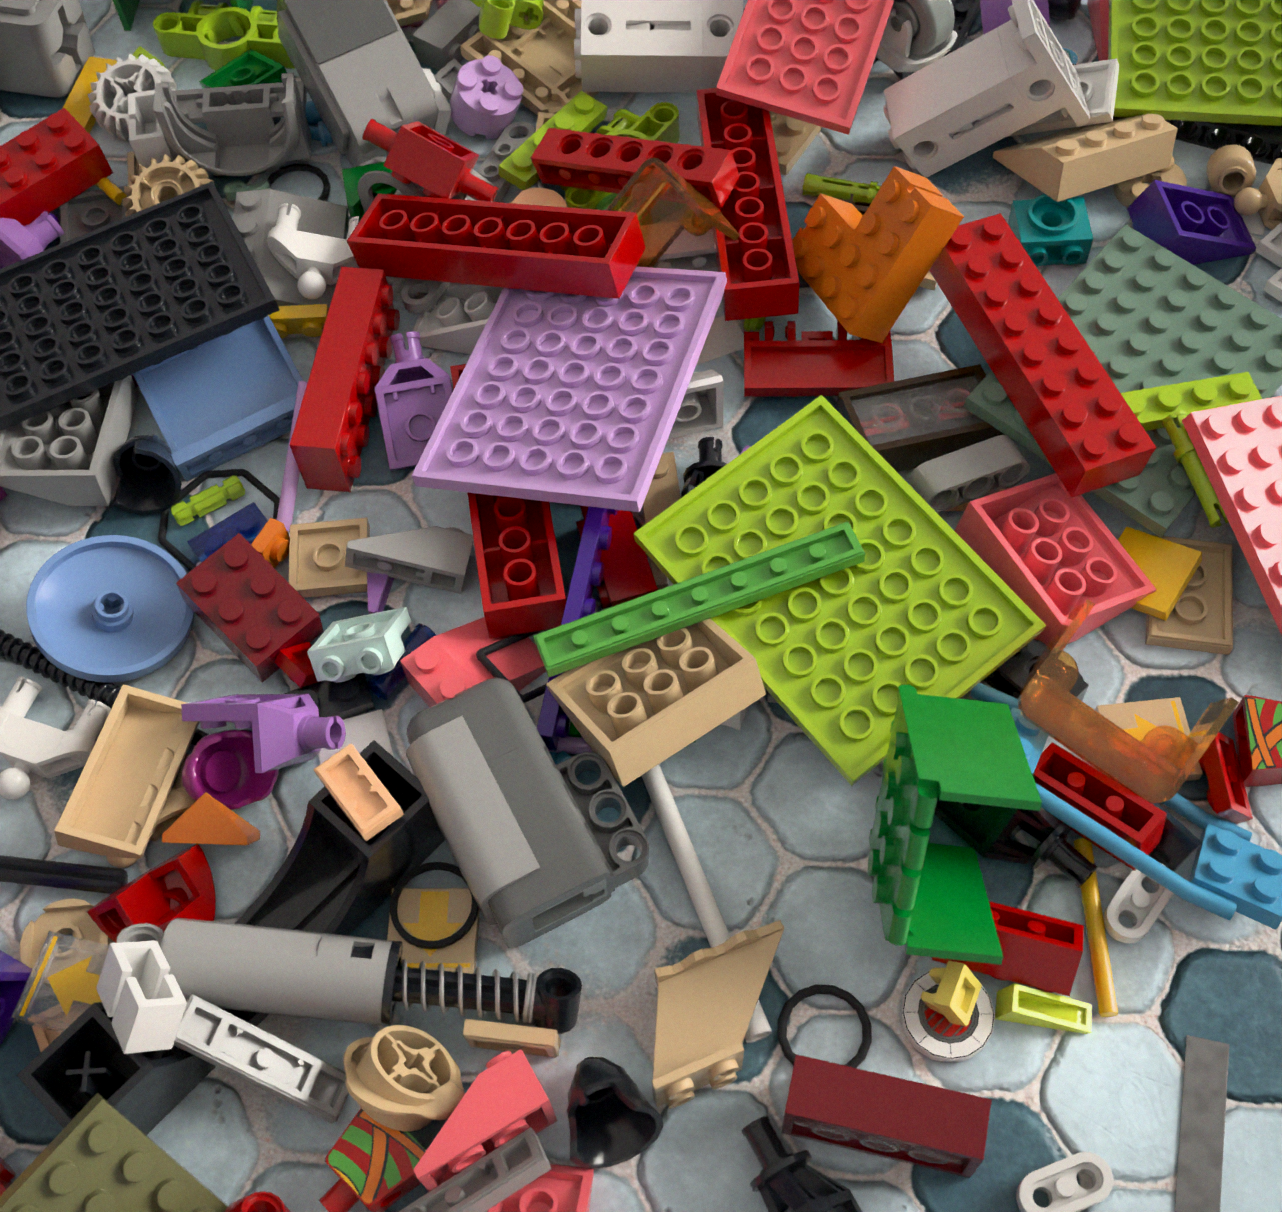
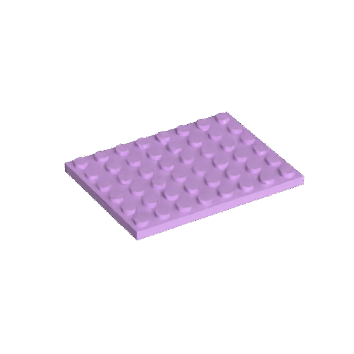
(574, 392)

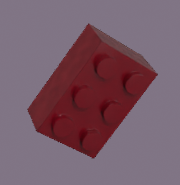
(249, 605)

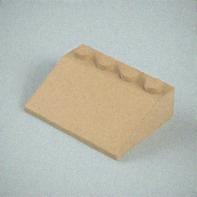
(1092, 155)
(658, 696)

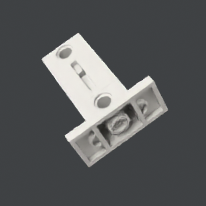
(653, 44)
(983, 92)

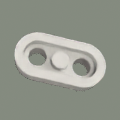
(1137, 905)
(1061, 1184)

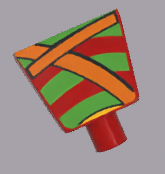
(1259, 740)
(372, 1166)

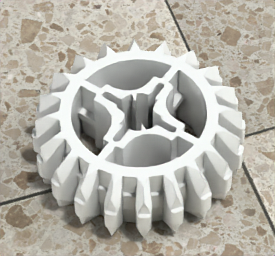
(111, 92)

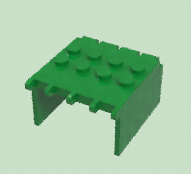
(931, 891)

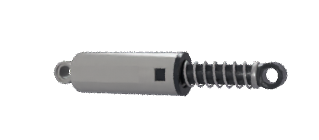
(343, 976)

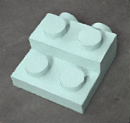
(360, 646)

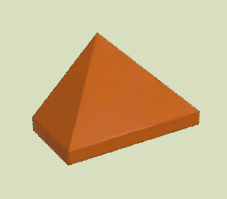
(211, 823)

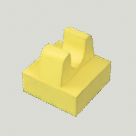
(955, 994)

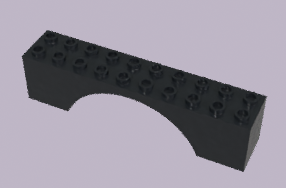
(322, 887)

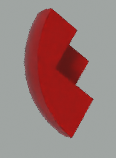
(168, 891)

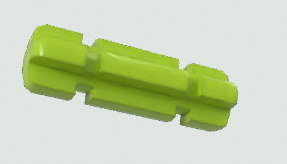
(208, 500)

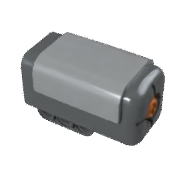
(515, 817)

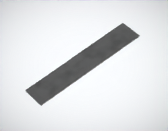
(1202, 1126)

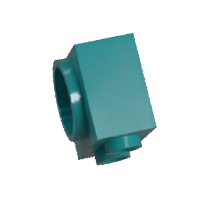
(1052, 230)

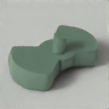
(232, 188)

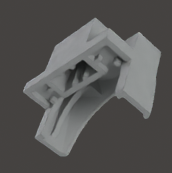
(242, 125)

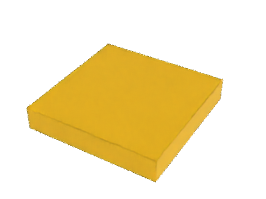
(1165, 565)

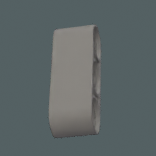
(969, 473)

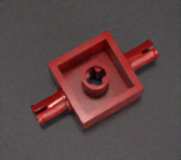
(430, 161)

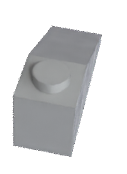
(420, 556)

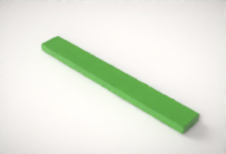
(698, 598)

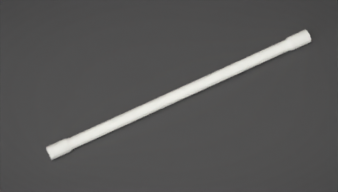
(695, 878)

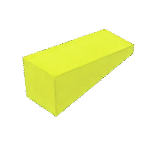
(1042, 1009)

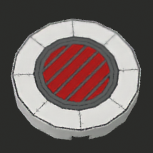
(935, 1035)

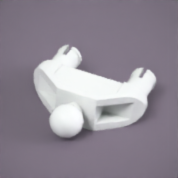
(309, 256)
(39, 747)

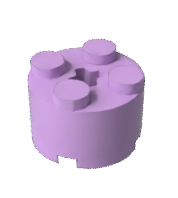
(485, 97)

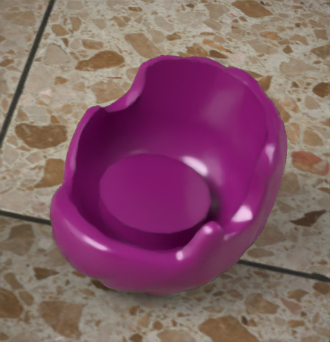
(226, 770)

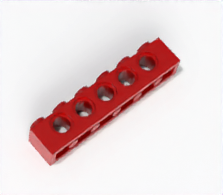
(610, 161)

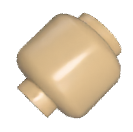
(1230, 170)

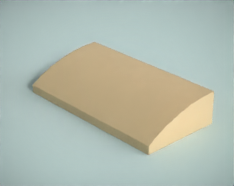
(127, 776)

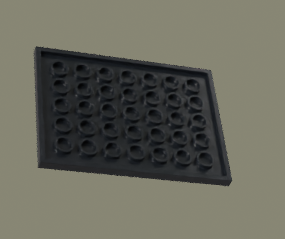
(123, 301)

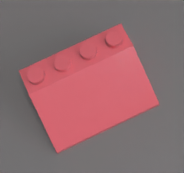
(1053, 554)

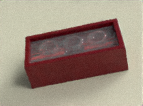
(886, 1116)

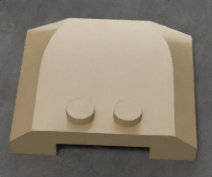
(538, 56)

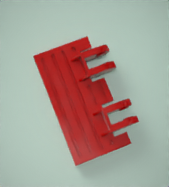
(814, 363)

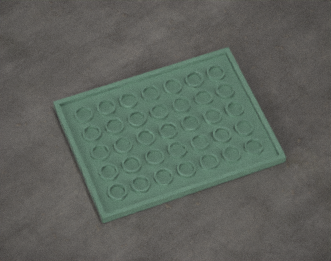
(1151, 327)

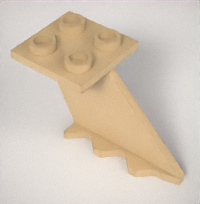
(706, 1013)

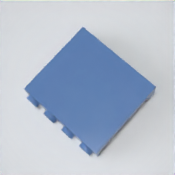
(222, 396)

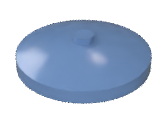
(109, 609)

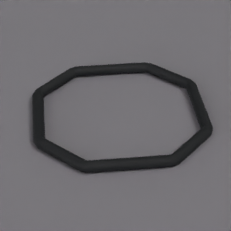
(195, 483)

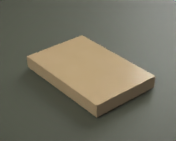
(1205, 609)

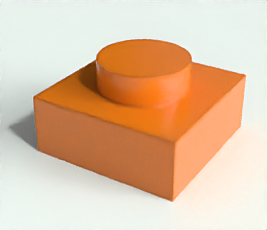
(273, 542)

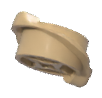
(403, 1078)

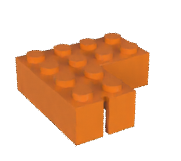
(876, 260)

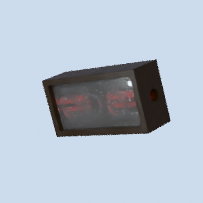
(917, 416)

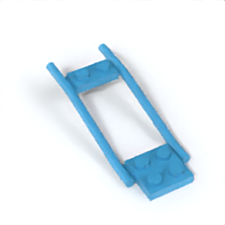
(1227, 868)

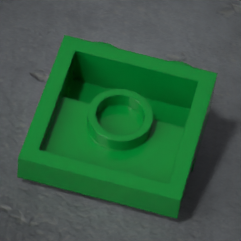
(245, 69)

